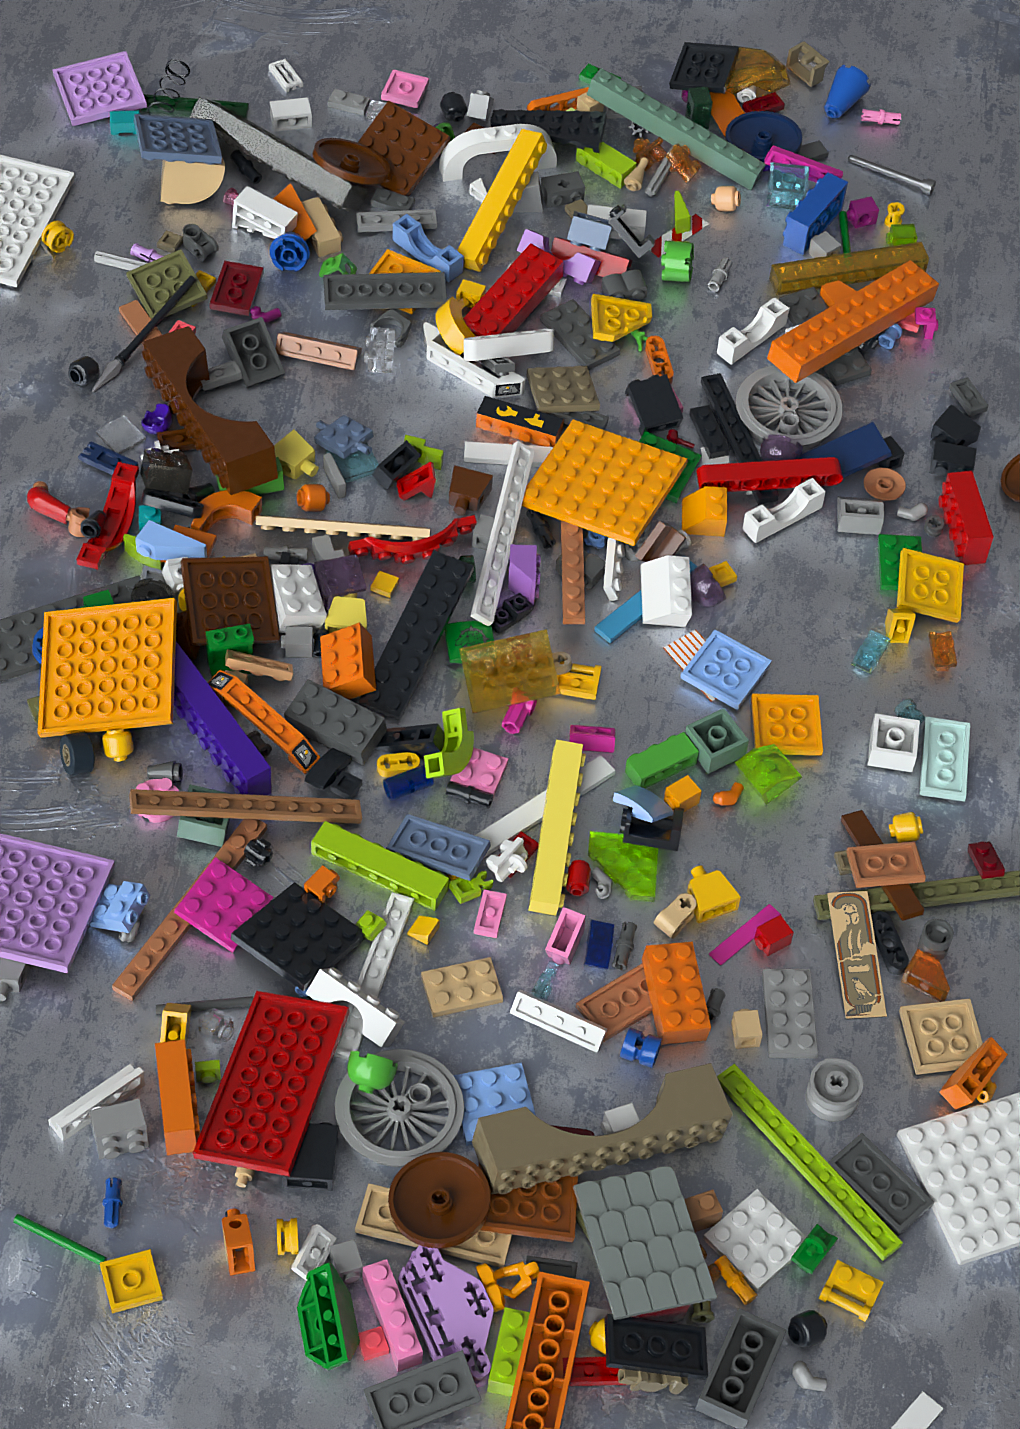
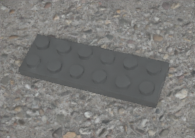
(384, 291)
(804, 306)

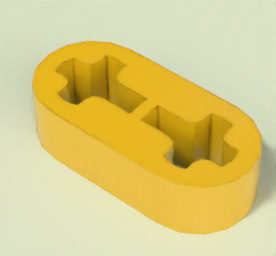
(397, 763)

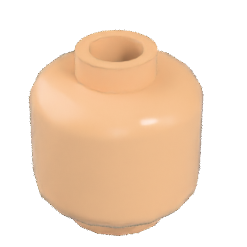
(726, 198)

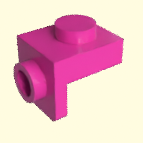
(927, 318)

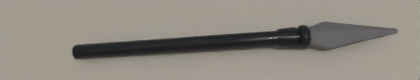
(113, 368)

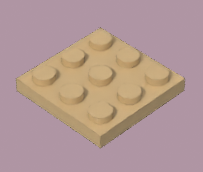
(940, 1034)

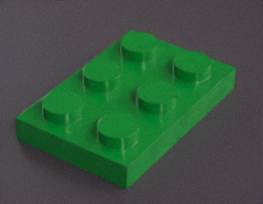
(889, 557)

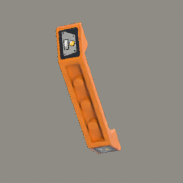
(266, 719)

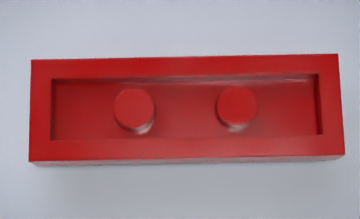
(591, 1372)

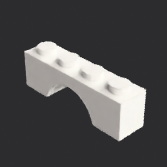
(769, 320)
(803, 501)
(379, 1023)

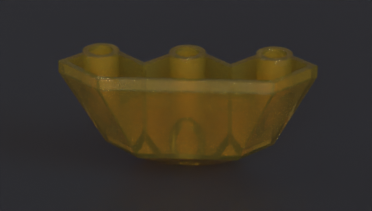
(757, 69)

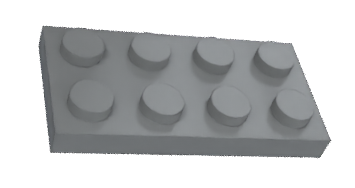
(789, 1013)

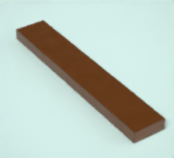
(900, 895)

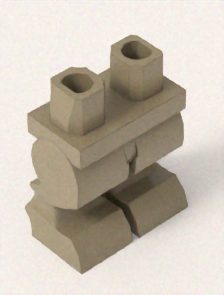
(651, 1381)

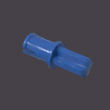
(112, 1202)

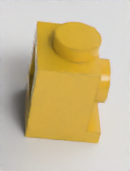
(471, 291)

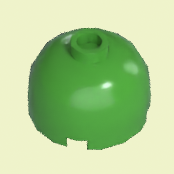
(370, 1071)

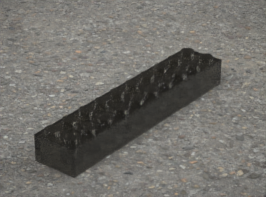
(280, 155)

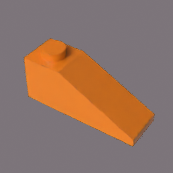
(973, 1074)

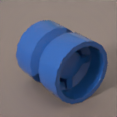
(649, 1051)

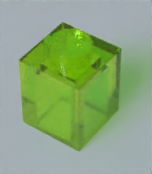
(901, 234)

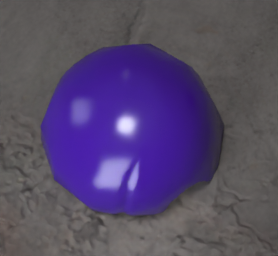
(158, 420)

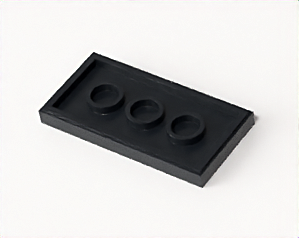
(656, 1347)

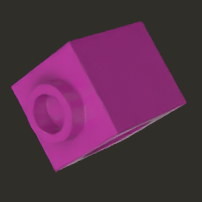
(863, 212)

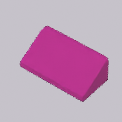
(593, 738)

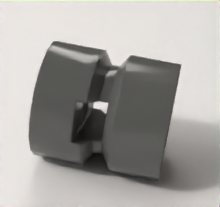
(936, 938)

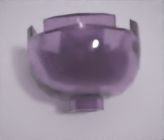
(779, 448)
(704, 587)

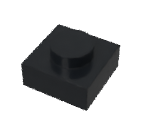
(346, 785)

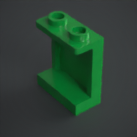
(234, 638)

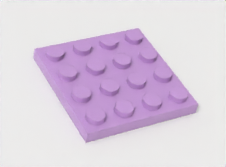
(98, 87)

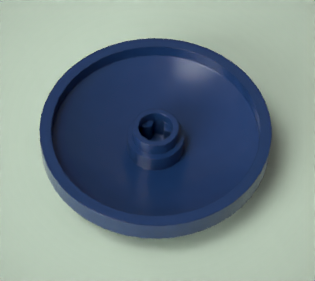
(760, 130)

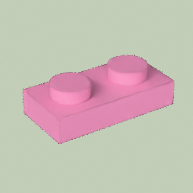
(490, 913)

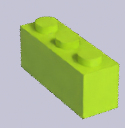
(607, 163)
(508, 1351)

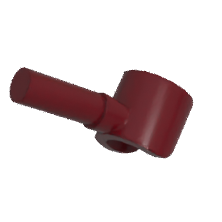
(673, 437)

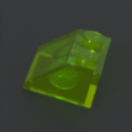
(767, 772)

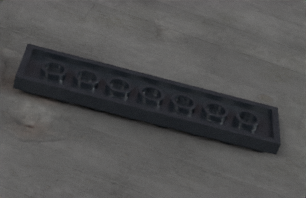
(417, 634)

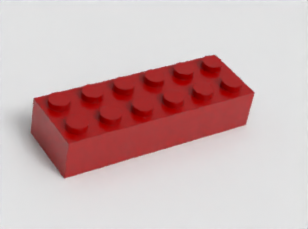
(515, 293)

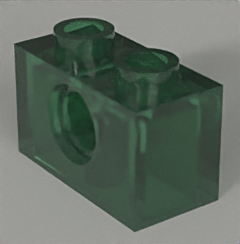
(699, 106)

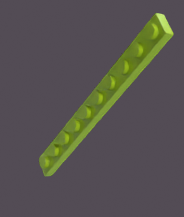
(809, 1162)

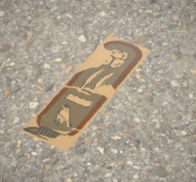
(856, 954)

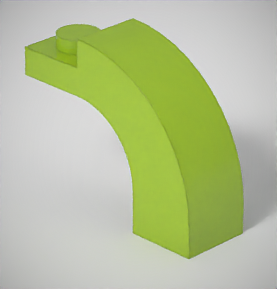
(456, 748)

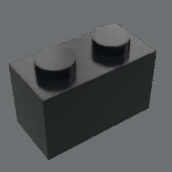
(951, 458)
(396, 465)

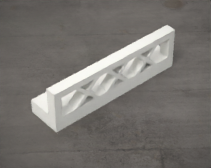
(108, 1093)

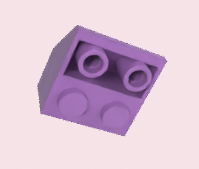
(522, 571)

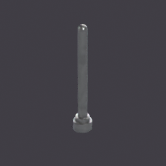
(926, 186)

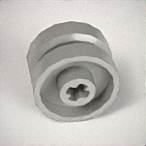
(834, 1089)

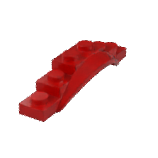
(119, 513)
(409, 551)

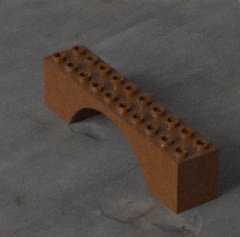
(234, 449)

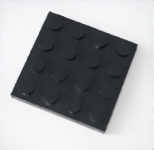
(298, 936)

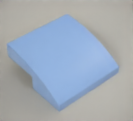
(645, 804)

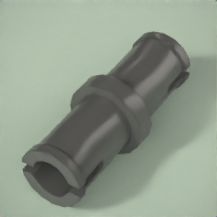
(624, 945)

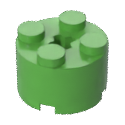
(677, 261)

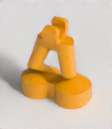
(495, 1292)

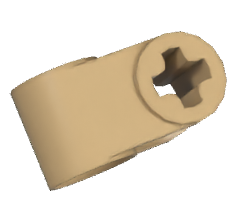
(676, 915)

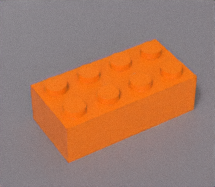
(676, 993)
(177, 1096)

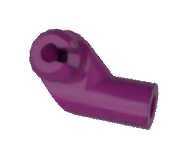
(267, 316)

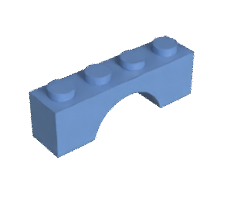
(411, 237)

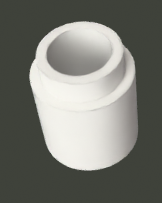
(747, 94)

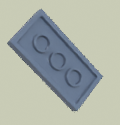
(439, 847)

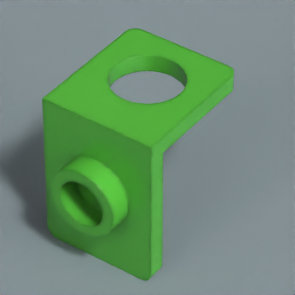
(337, 263)

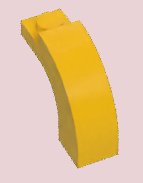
(451, 324)

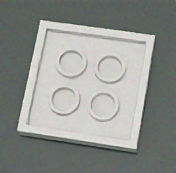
(755, 1239)

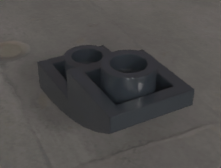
(511, 612)
(326, 768)

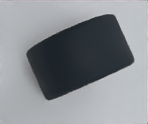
(77, 753)

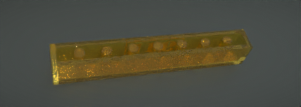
(846, 267)

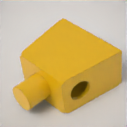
(712, 894)

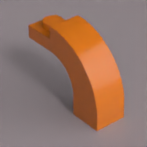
(222, 505)

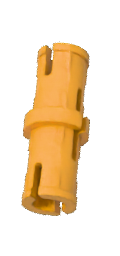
(735, 1280)

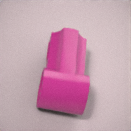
(517, 716)

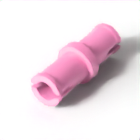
(880, 116)

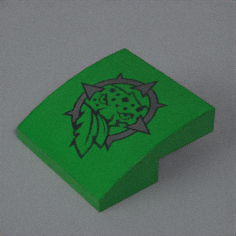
(465, 634)

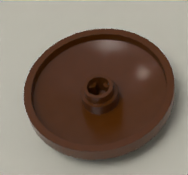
(351, 161)
(439, 1200)

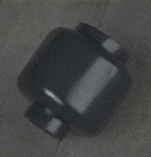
(453, 106)
(84, 371)
(807, 1328)

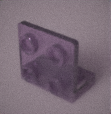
(338, 578)

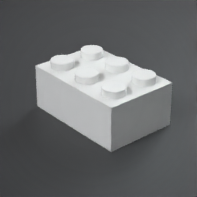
(296, 597)

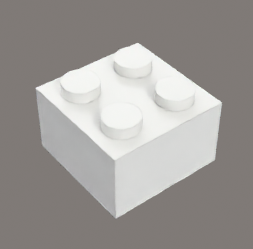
(893, 742)

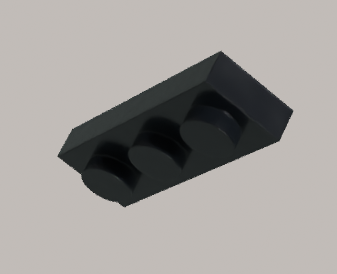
(709, 431)

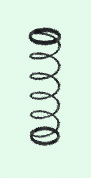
(172, 74)

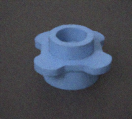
(595, 539)

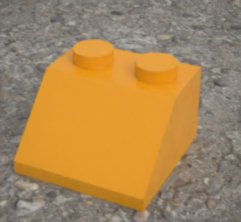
(705, 512)

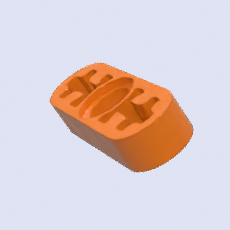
(660, 353)

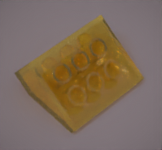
(509, 671)

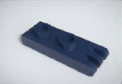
(103, 458)

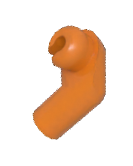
(728, 798)

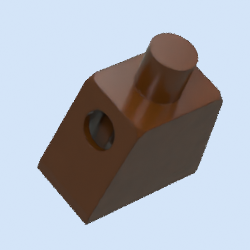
(468, 489)

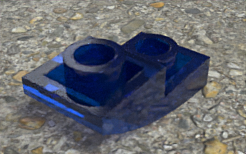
(599, 944)

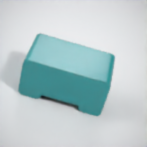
(122, 122)

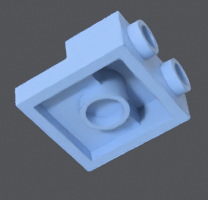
(120, 906)

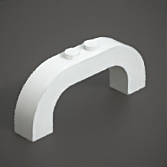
(488, 141)

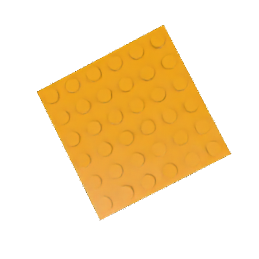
(603, 482)
(108, 667)

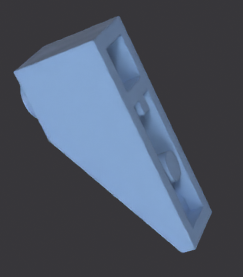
(165, 544)

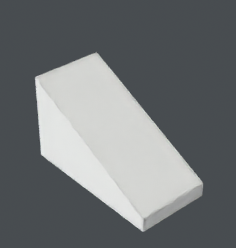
(478, 190)

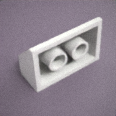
(666, 591)

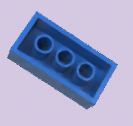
(814, 212)

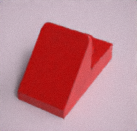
(418, 481)

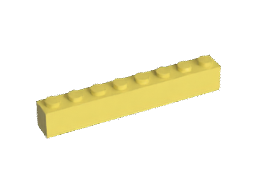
(556, 827)

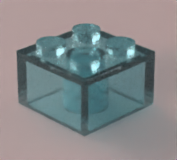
(786, 185)

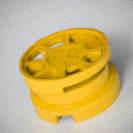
(58, 236)
(290, 1234)

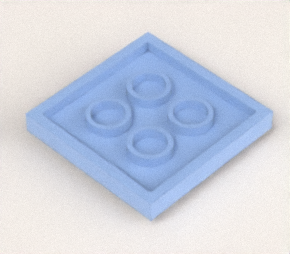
(726, 669)
(491, 1093)

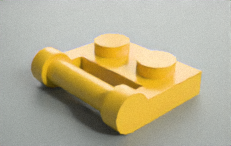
(579, 684)
(854, 1284)

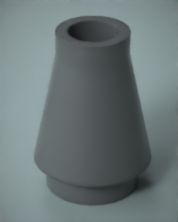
(166, 770)

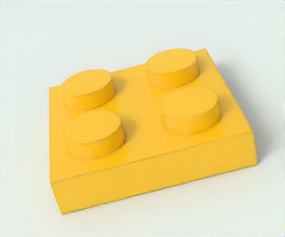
(131, 1281)

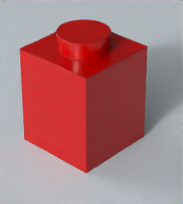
(773, 935)

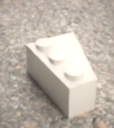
(262, 214)

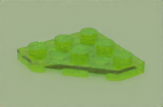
(626, 864)

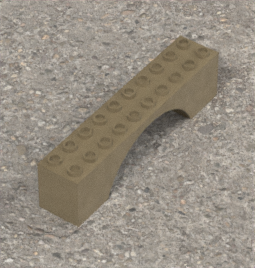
(524, 1150)

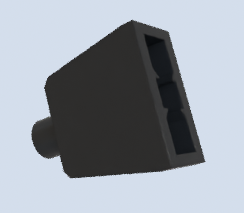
(955, 428)

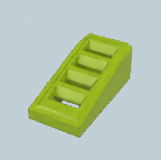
(682, 215)

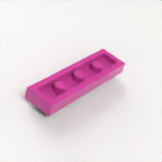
(816, 169)

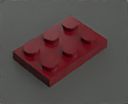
(236, 288)

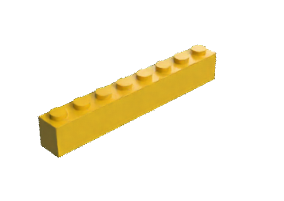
(501, 199)

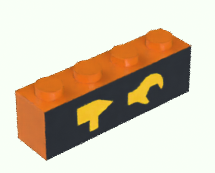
(519, 422)

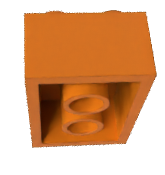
(348, 661)

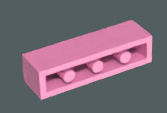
(392, 1315)

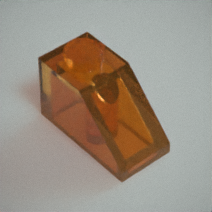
(927, 976)

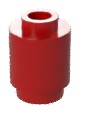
(578, 877)

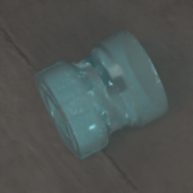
(908, 710)

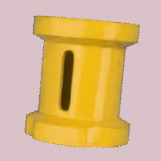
(894, 214)

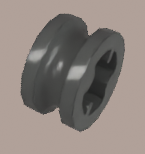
(933, 520)

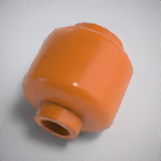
(313, 497)

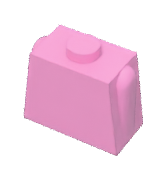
(566, 936)

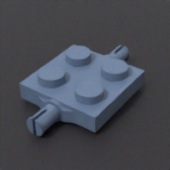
(344, 437)

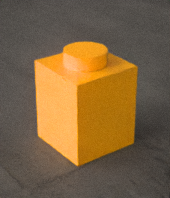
(683, 794)

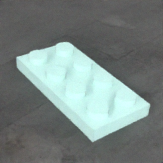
(944, 759)

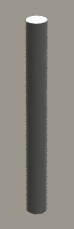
(209, 1004)

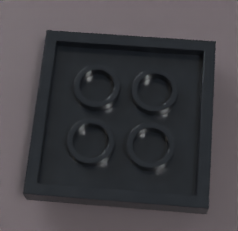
(704, 67)

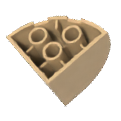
(189, 181)

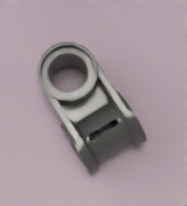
(198, 242)

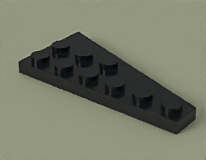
(563, 127)

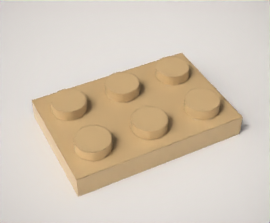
(461, 987)

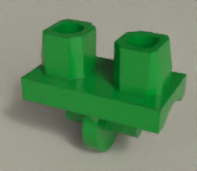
(813, 1249)

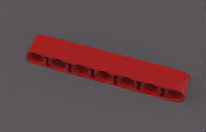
(770, 474)

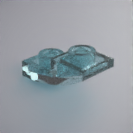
(870, 652)

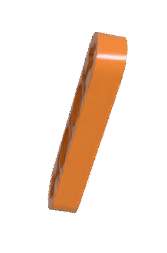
(562, 100)

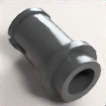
(714, 1003)

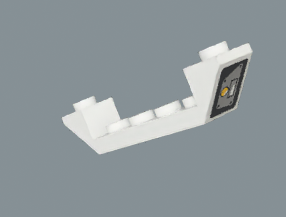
(435, 352)

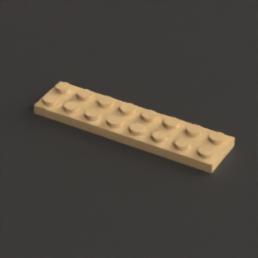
(334, 527)

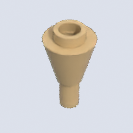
(635, 178)

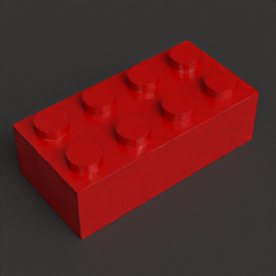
(966, 518)

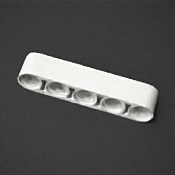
(508, 344)

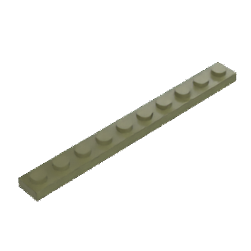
(938, 892)

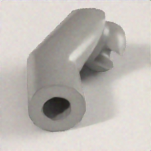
(805, 1379)

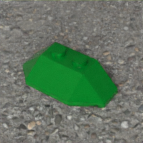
(327, 1318)

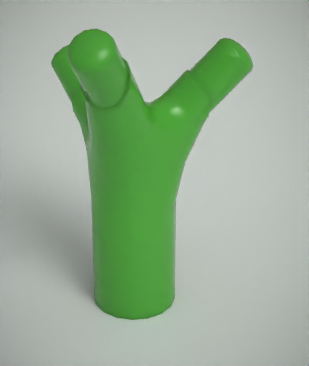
(639, 336)

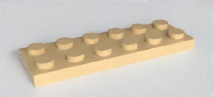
(377, 1222)

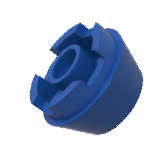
(289, 251)

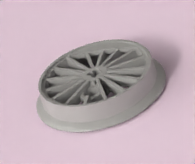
(789, 409)
(410, 1062)

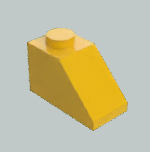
(899, 625)
(175, 1022)

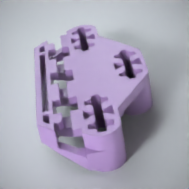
(455, 1309)

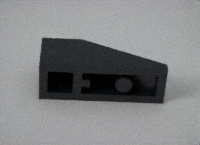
(413, 739)

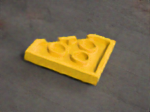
(617, 316)

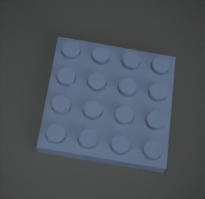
(177, 139)

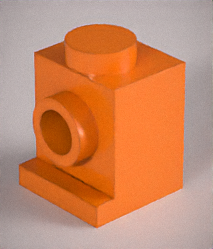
(322, 883)

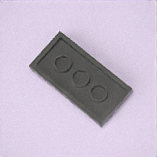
(575, 332)
(881, 1184)
(423, 1393)

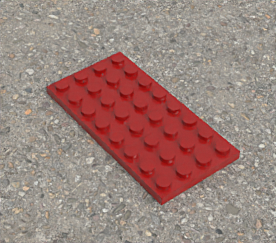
(271, 1083)

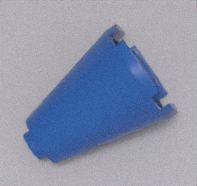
(847, 88)

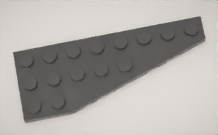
(19, 630)

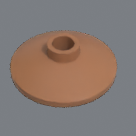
(884, 484)

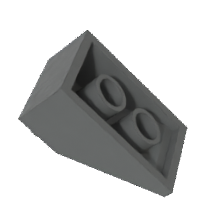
(253, 351)

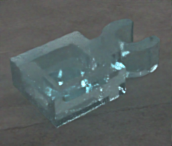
(542, 987)

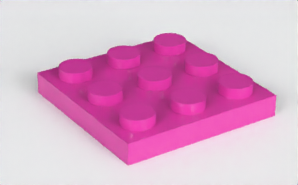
(221, 903)

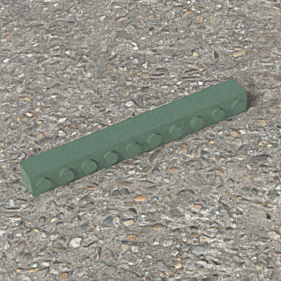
(675, 128)

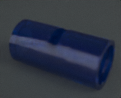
(406, 783)

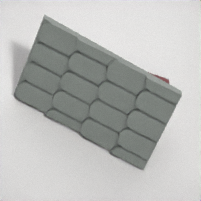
(645, 1245)

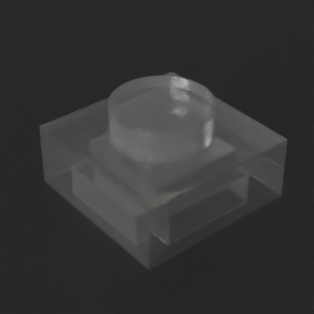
(374, 109)

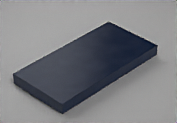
(854, 450)

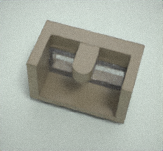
(807, 63)

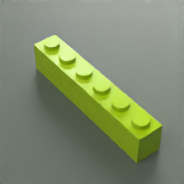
(380, 865)

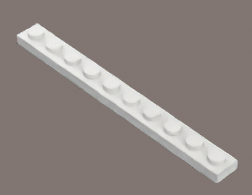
(502, 534)

